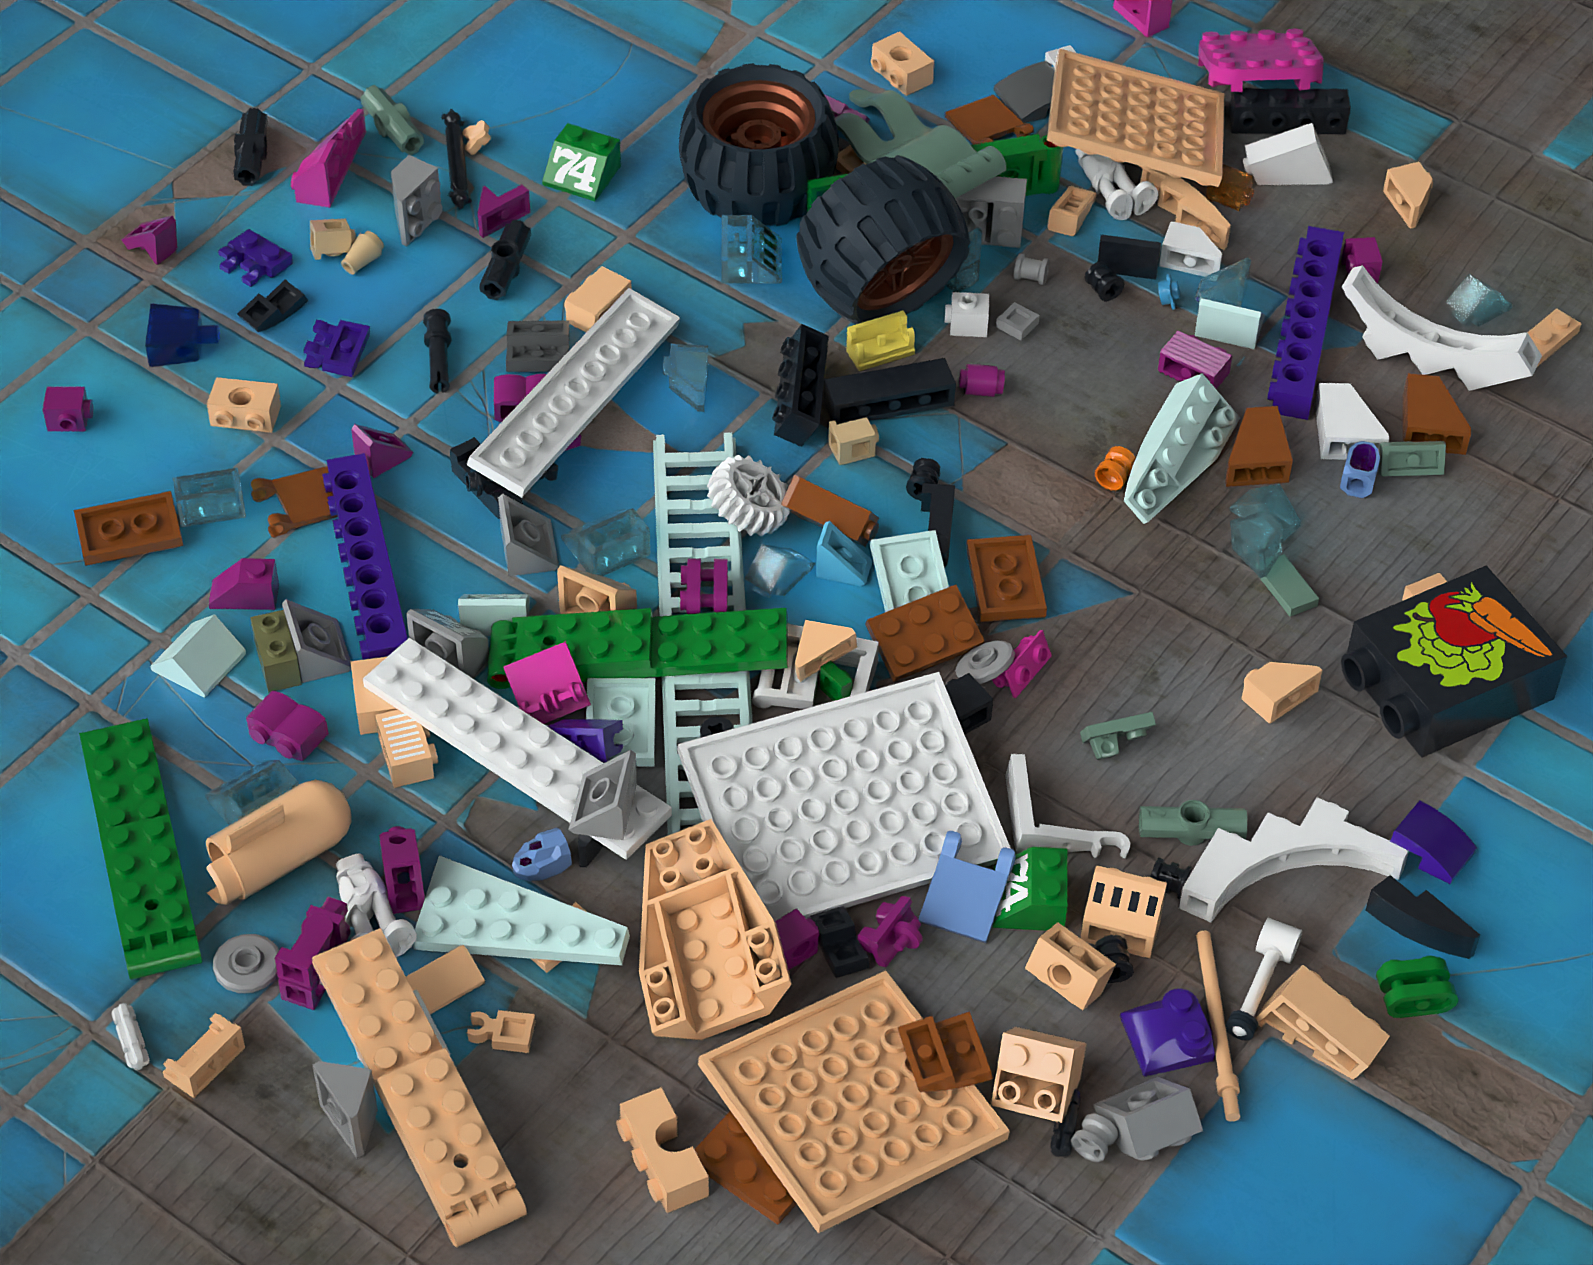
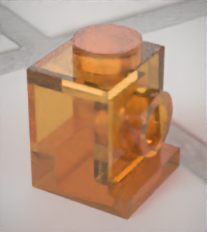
(1233, 189)

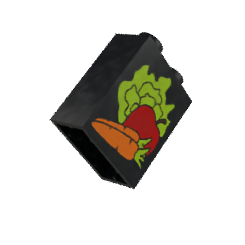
(1453, 661)

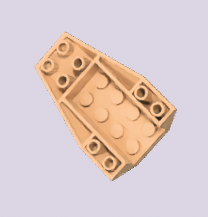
(705, 939)

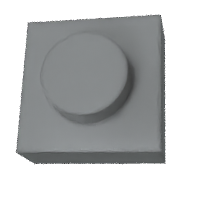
(1017, 321)

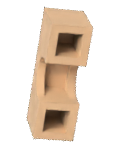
(674, 1176)

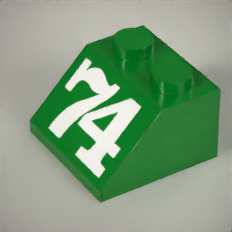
(582, 162)
(1035, 891)

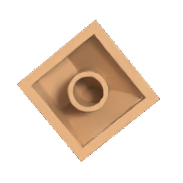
(592, 593)

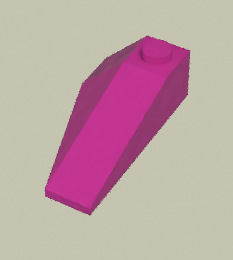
(327, 165)

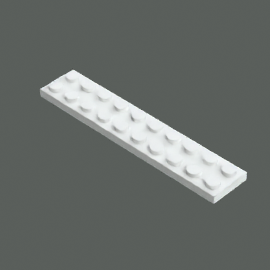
(573, 392)
(501, 737)

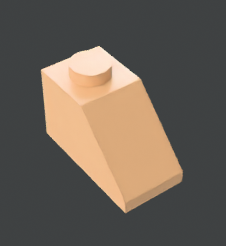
(1408, 191)
(1279, 688)

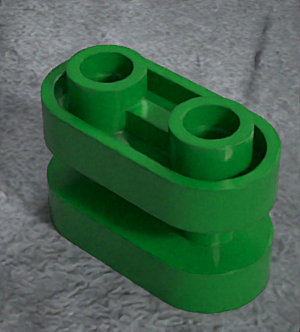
(1416, 987)

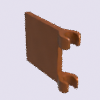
(987, 120)
(300, 496)

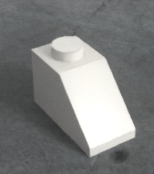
(1189, 250)

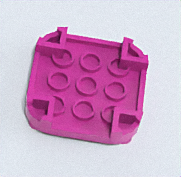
(1260, 57)

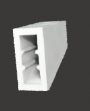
(1289, 159)
(1344, 421)

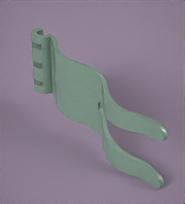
(937, 148)

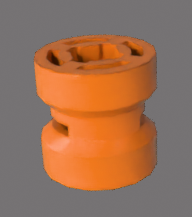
(1115, 468)

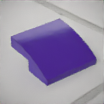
(1435, 839)

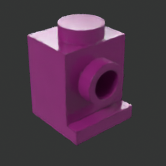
(1362, 252)

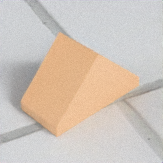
(820, 645)

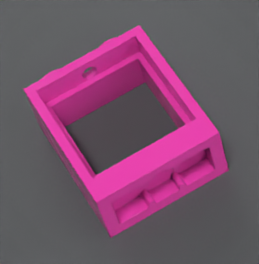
(1152, 14)

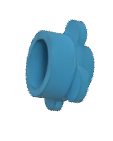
(1169, 291)

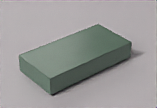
(1289, 587)

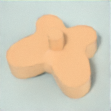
(477, 136)

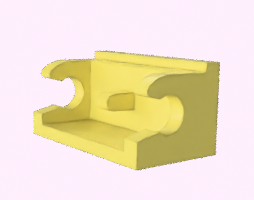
(880, 341)

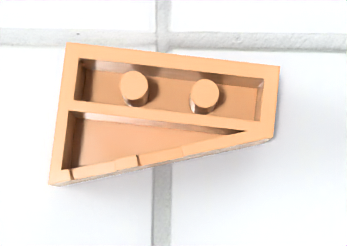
(1323, 1021)

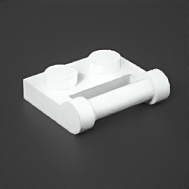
(792, 691)

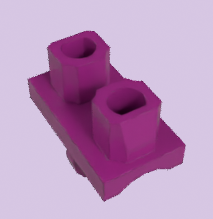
(896, 930)

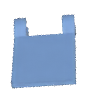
(965, 895)

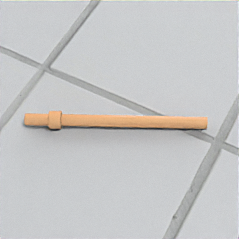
(1226, 1082)

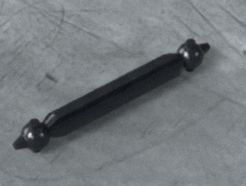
(456, 159)

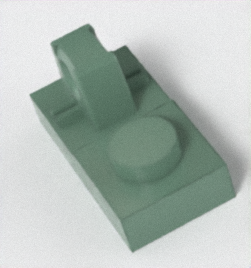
(1412, 458)
(1104, 735)

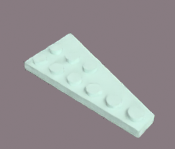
(510, 921)

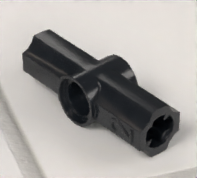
(250, 147)
(505, 260)

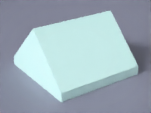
(1228, 323)
(483, 610)
(200, 656)

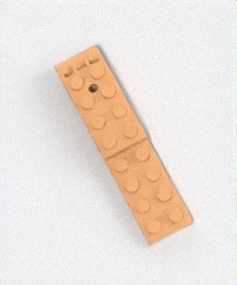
(420, 1088)

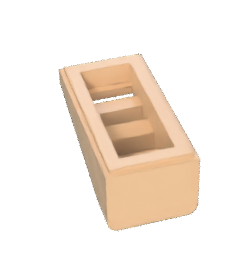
(1071, 210)

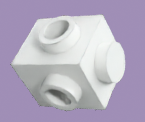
(968, 314)

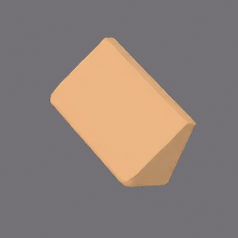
(446, 979)

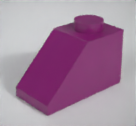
(246, 585)

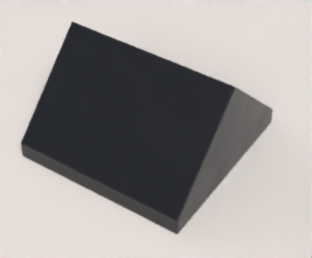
(1130, 256)

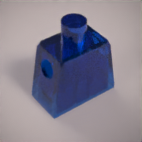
(177, 335)

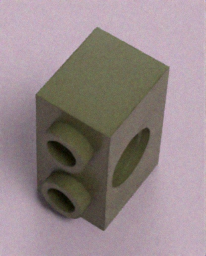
(275, 651)

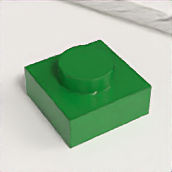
(835, 681)

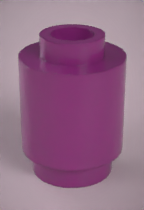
(982, 380)

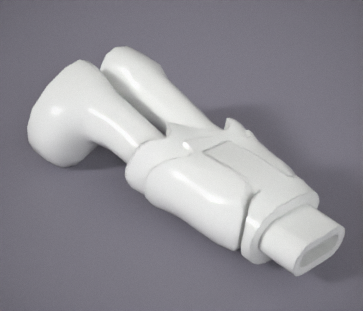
(1120, 202)
(367, 896)

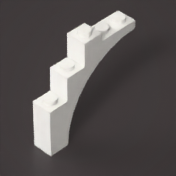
(1432, 347)
(1279, 845)

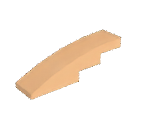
(1189, 206)

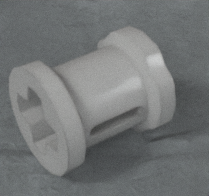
(1031, 269)

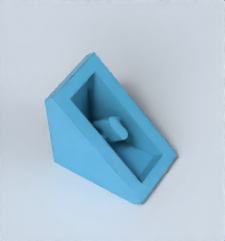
(840, 558)

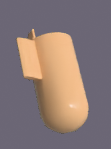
(276, 839)

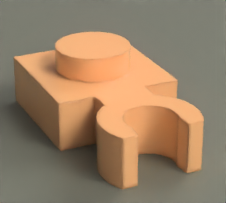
(508, 1031)

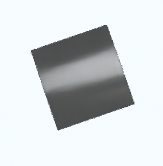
(1028, 91)
(536, 345)

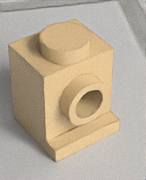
(330, 237)
(853, 440)

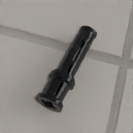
(438, 340)

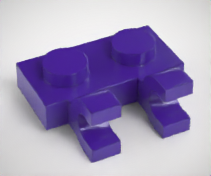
(255, 256)
(345, 347)

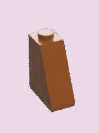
(1433, 414)
(1260, 450)
(821, 506)

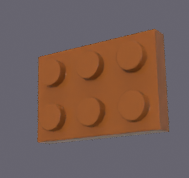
(128, 528)
(1006, 578)
(924, 632)
(740, 1168)

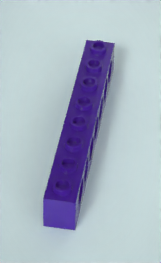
(1307, 322)
(366, 555)

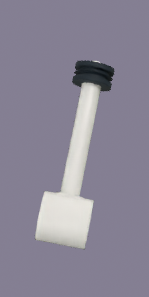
(1277, 943)

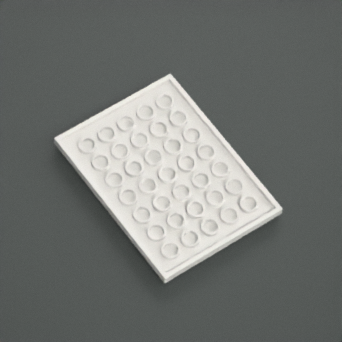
(846, 797)

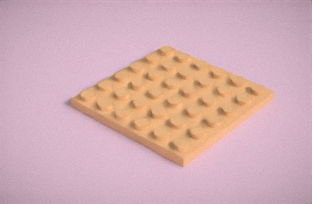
(1137, 118)
(839, 1104)

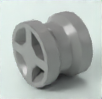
(1094, 1137)

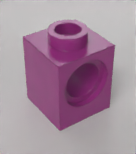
(797, 937)

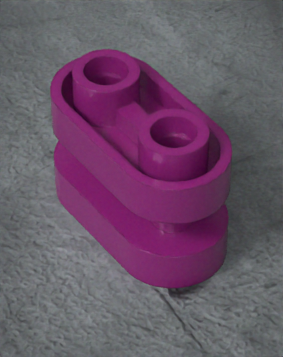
(693, 575)

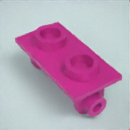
(1028, 660)

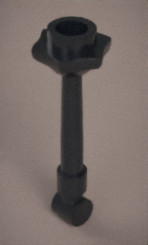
(477, 482)

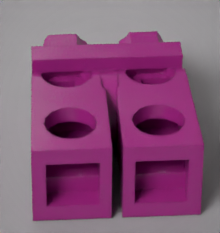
(320, 932)

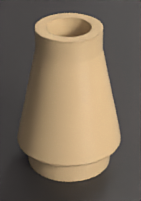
(363, 251)

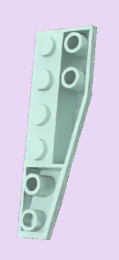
(1179, 445)

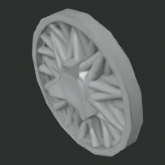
(986, 661)
(246, 963)

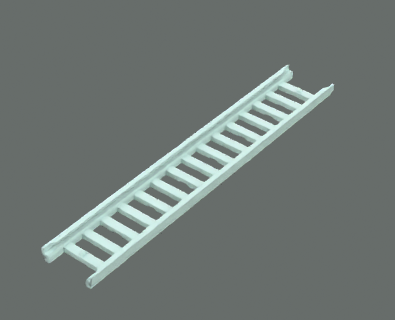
(668, 605)

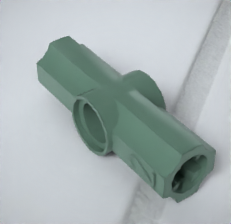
(392, 120)
(1191, 822)

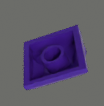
(1169, 1033)

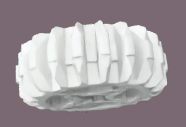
(748, 495)

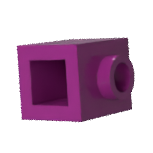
(67, 409)

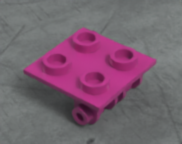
(547, 684)

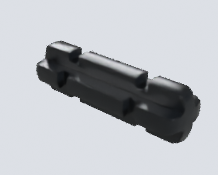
(1064, 1131)

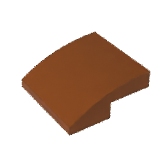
(945, 1053)

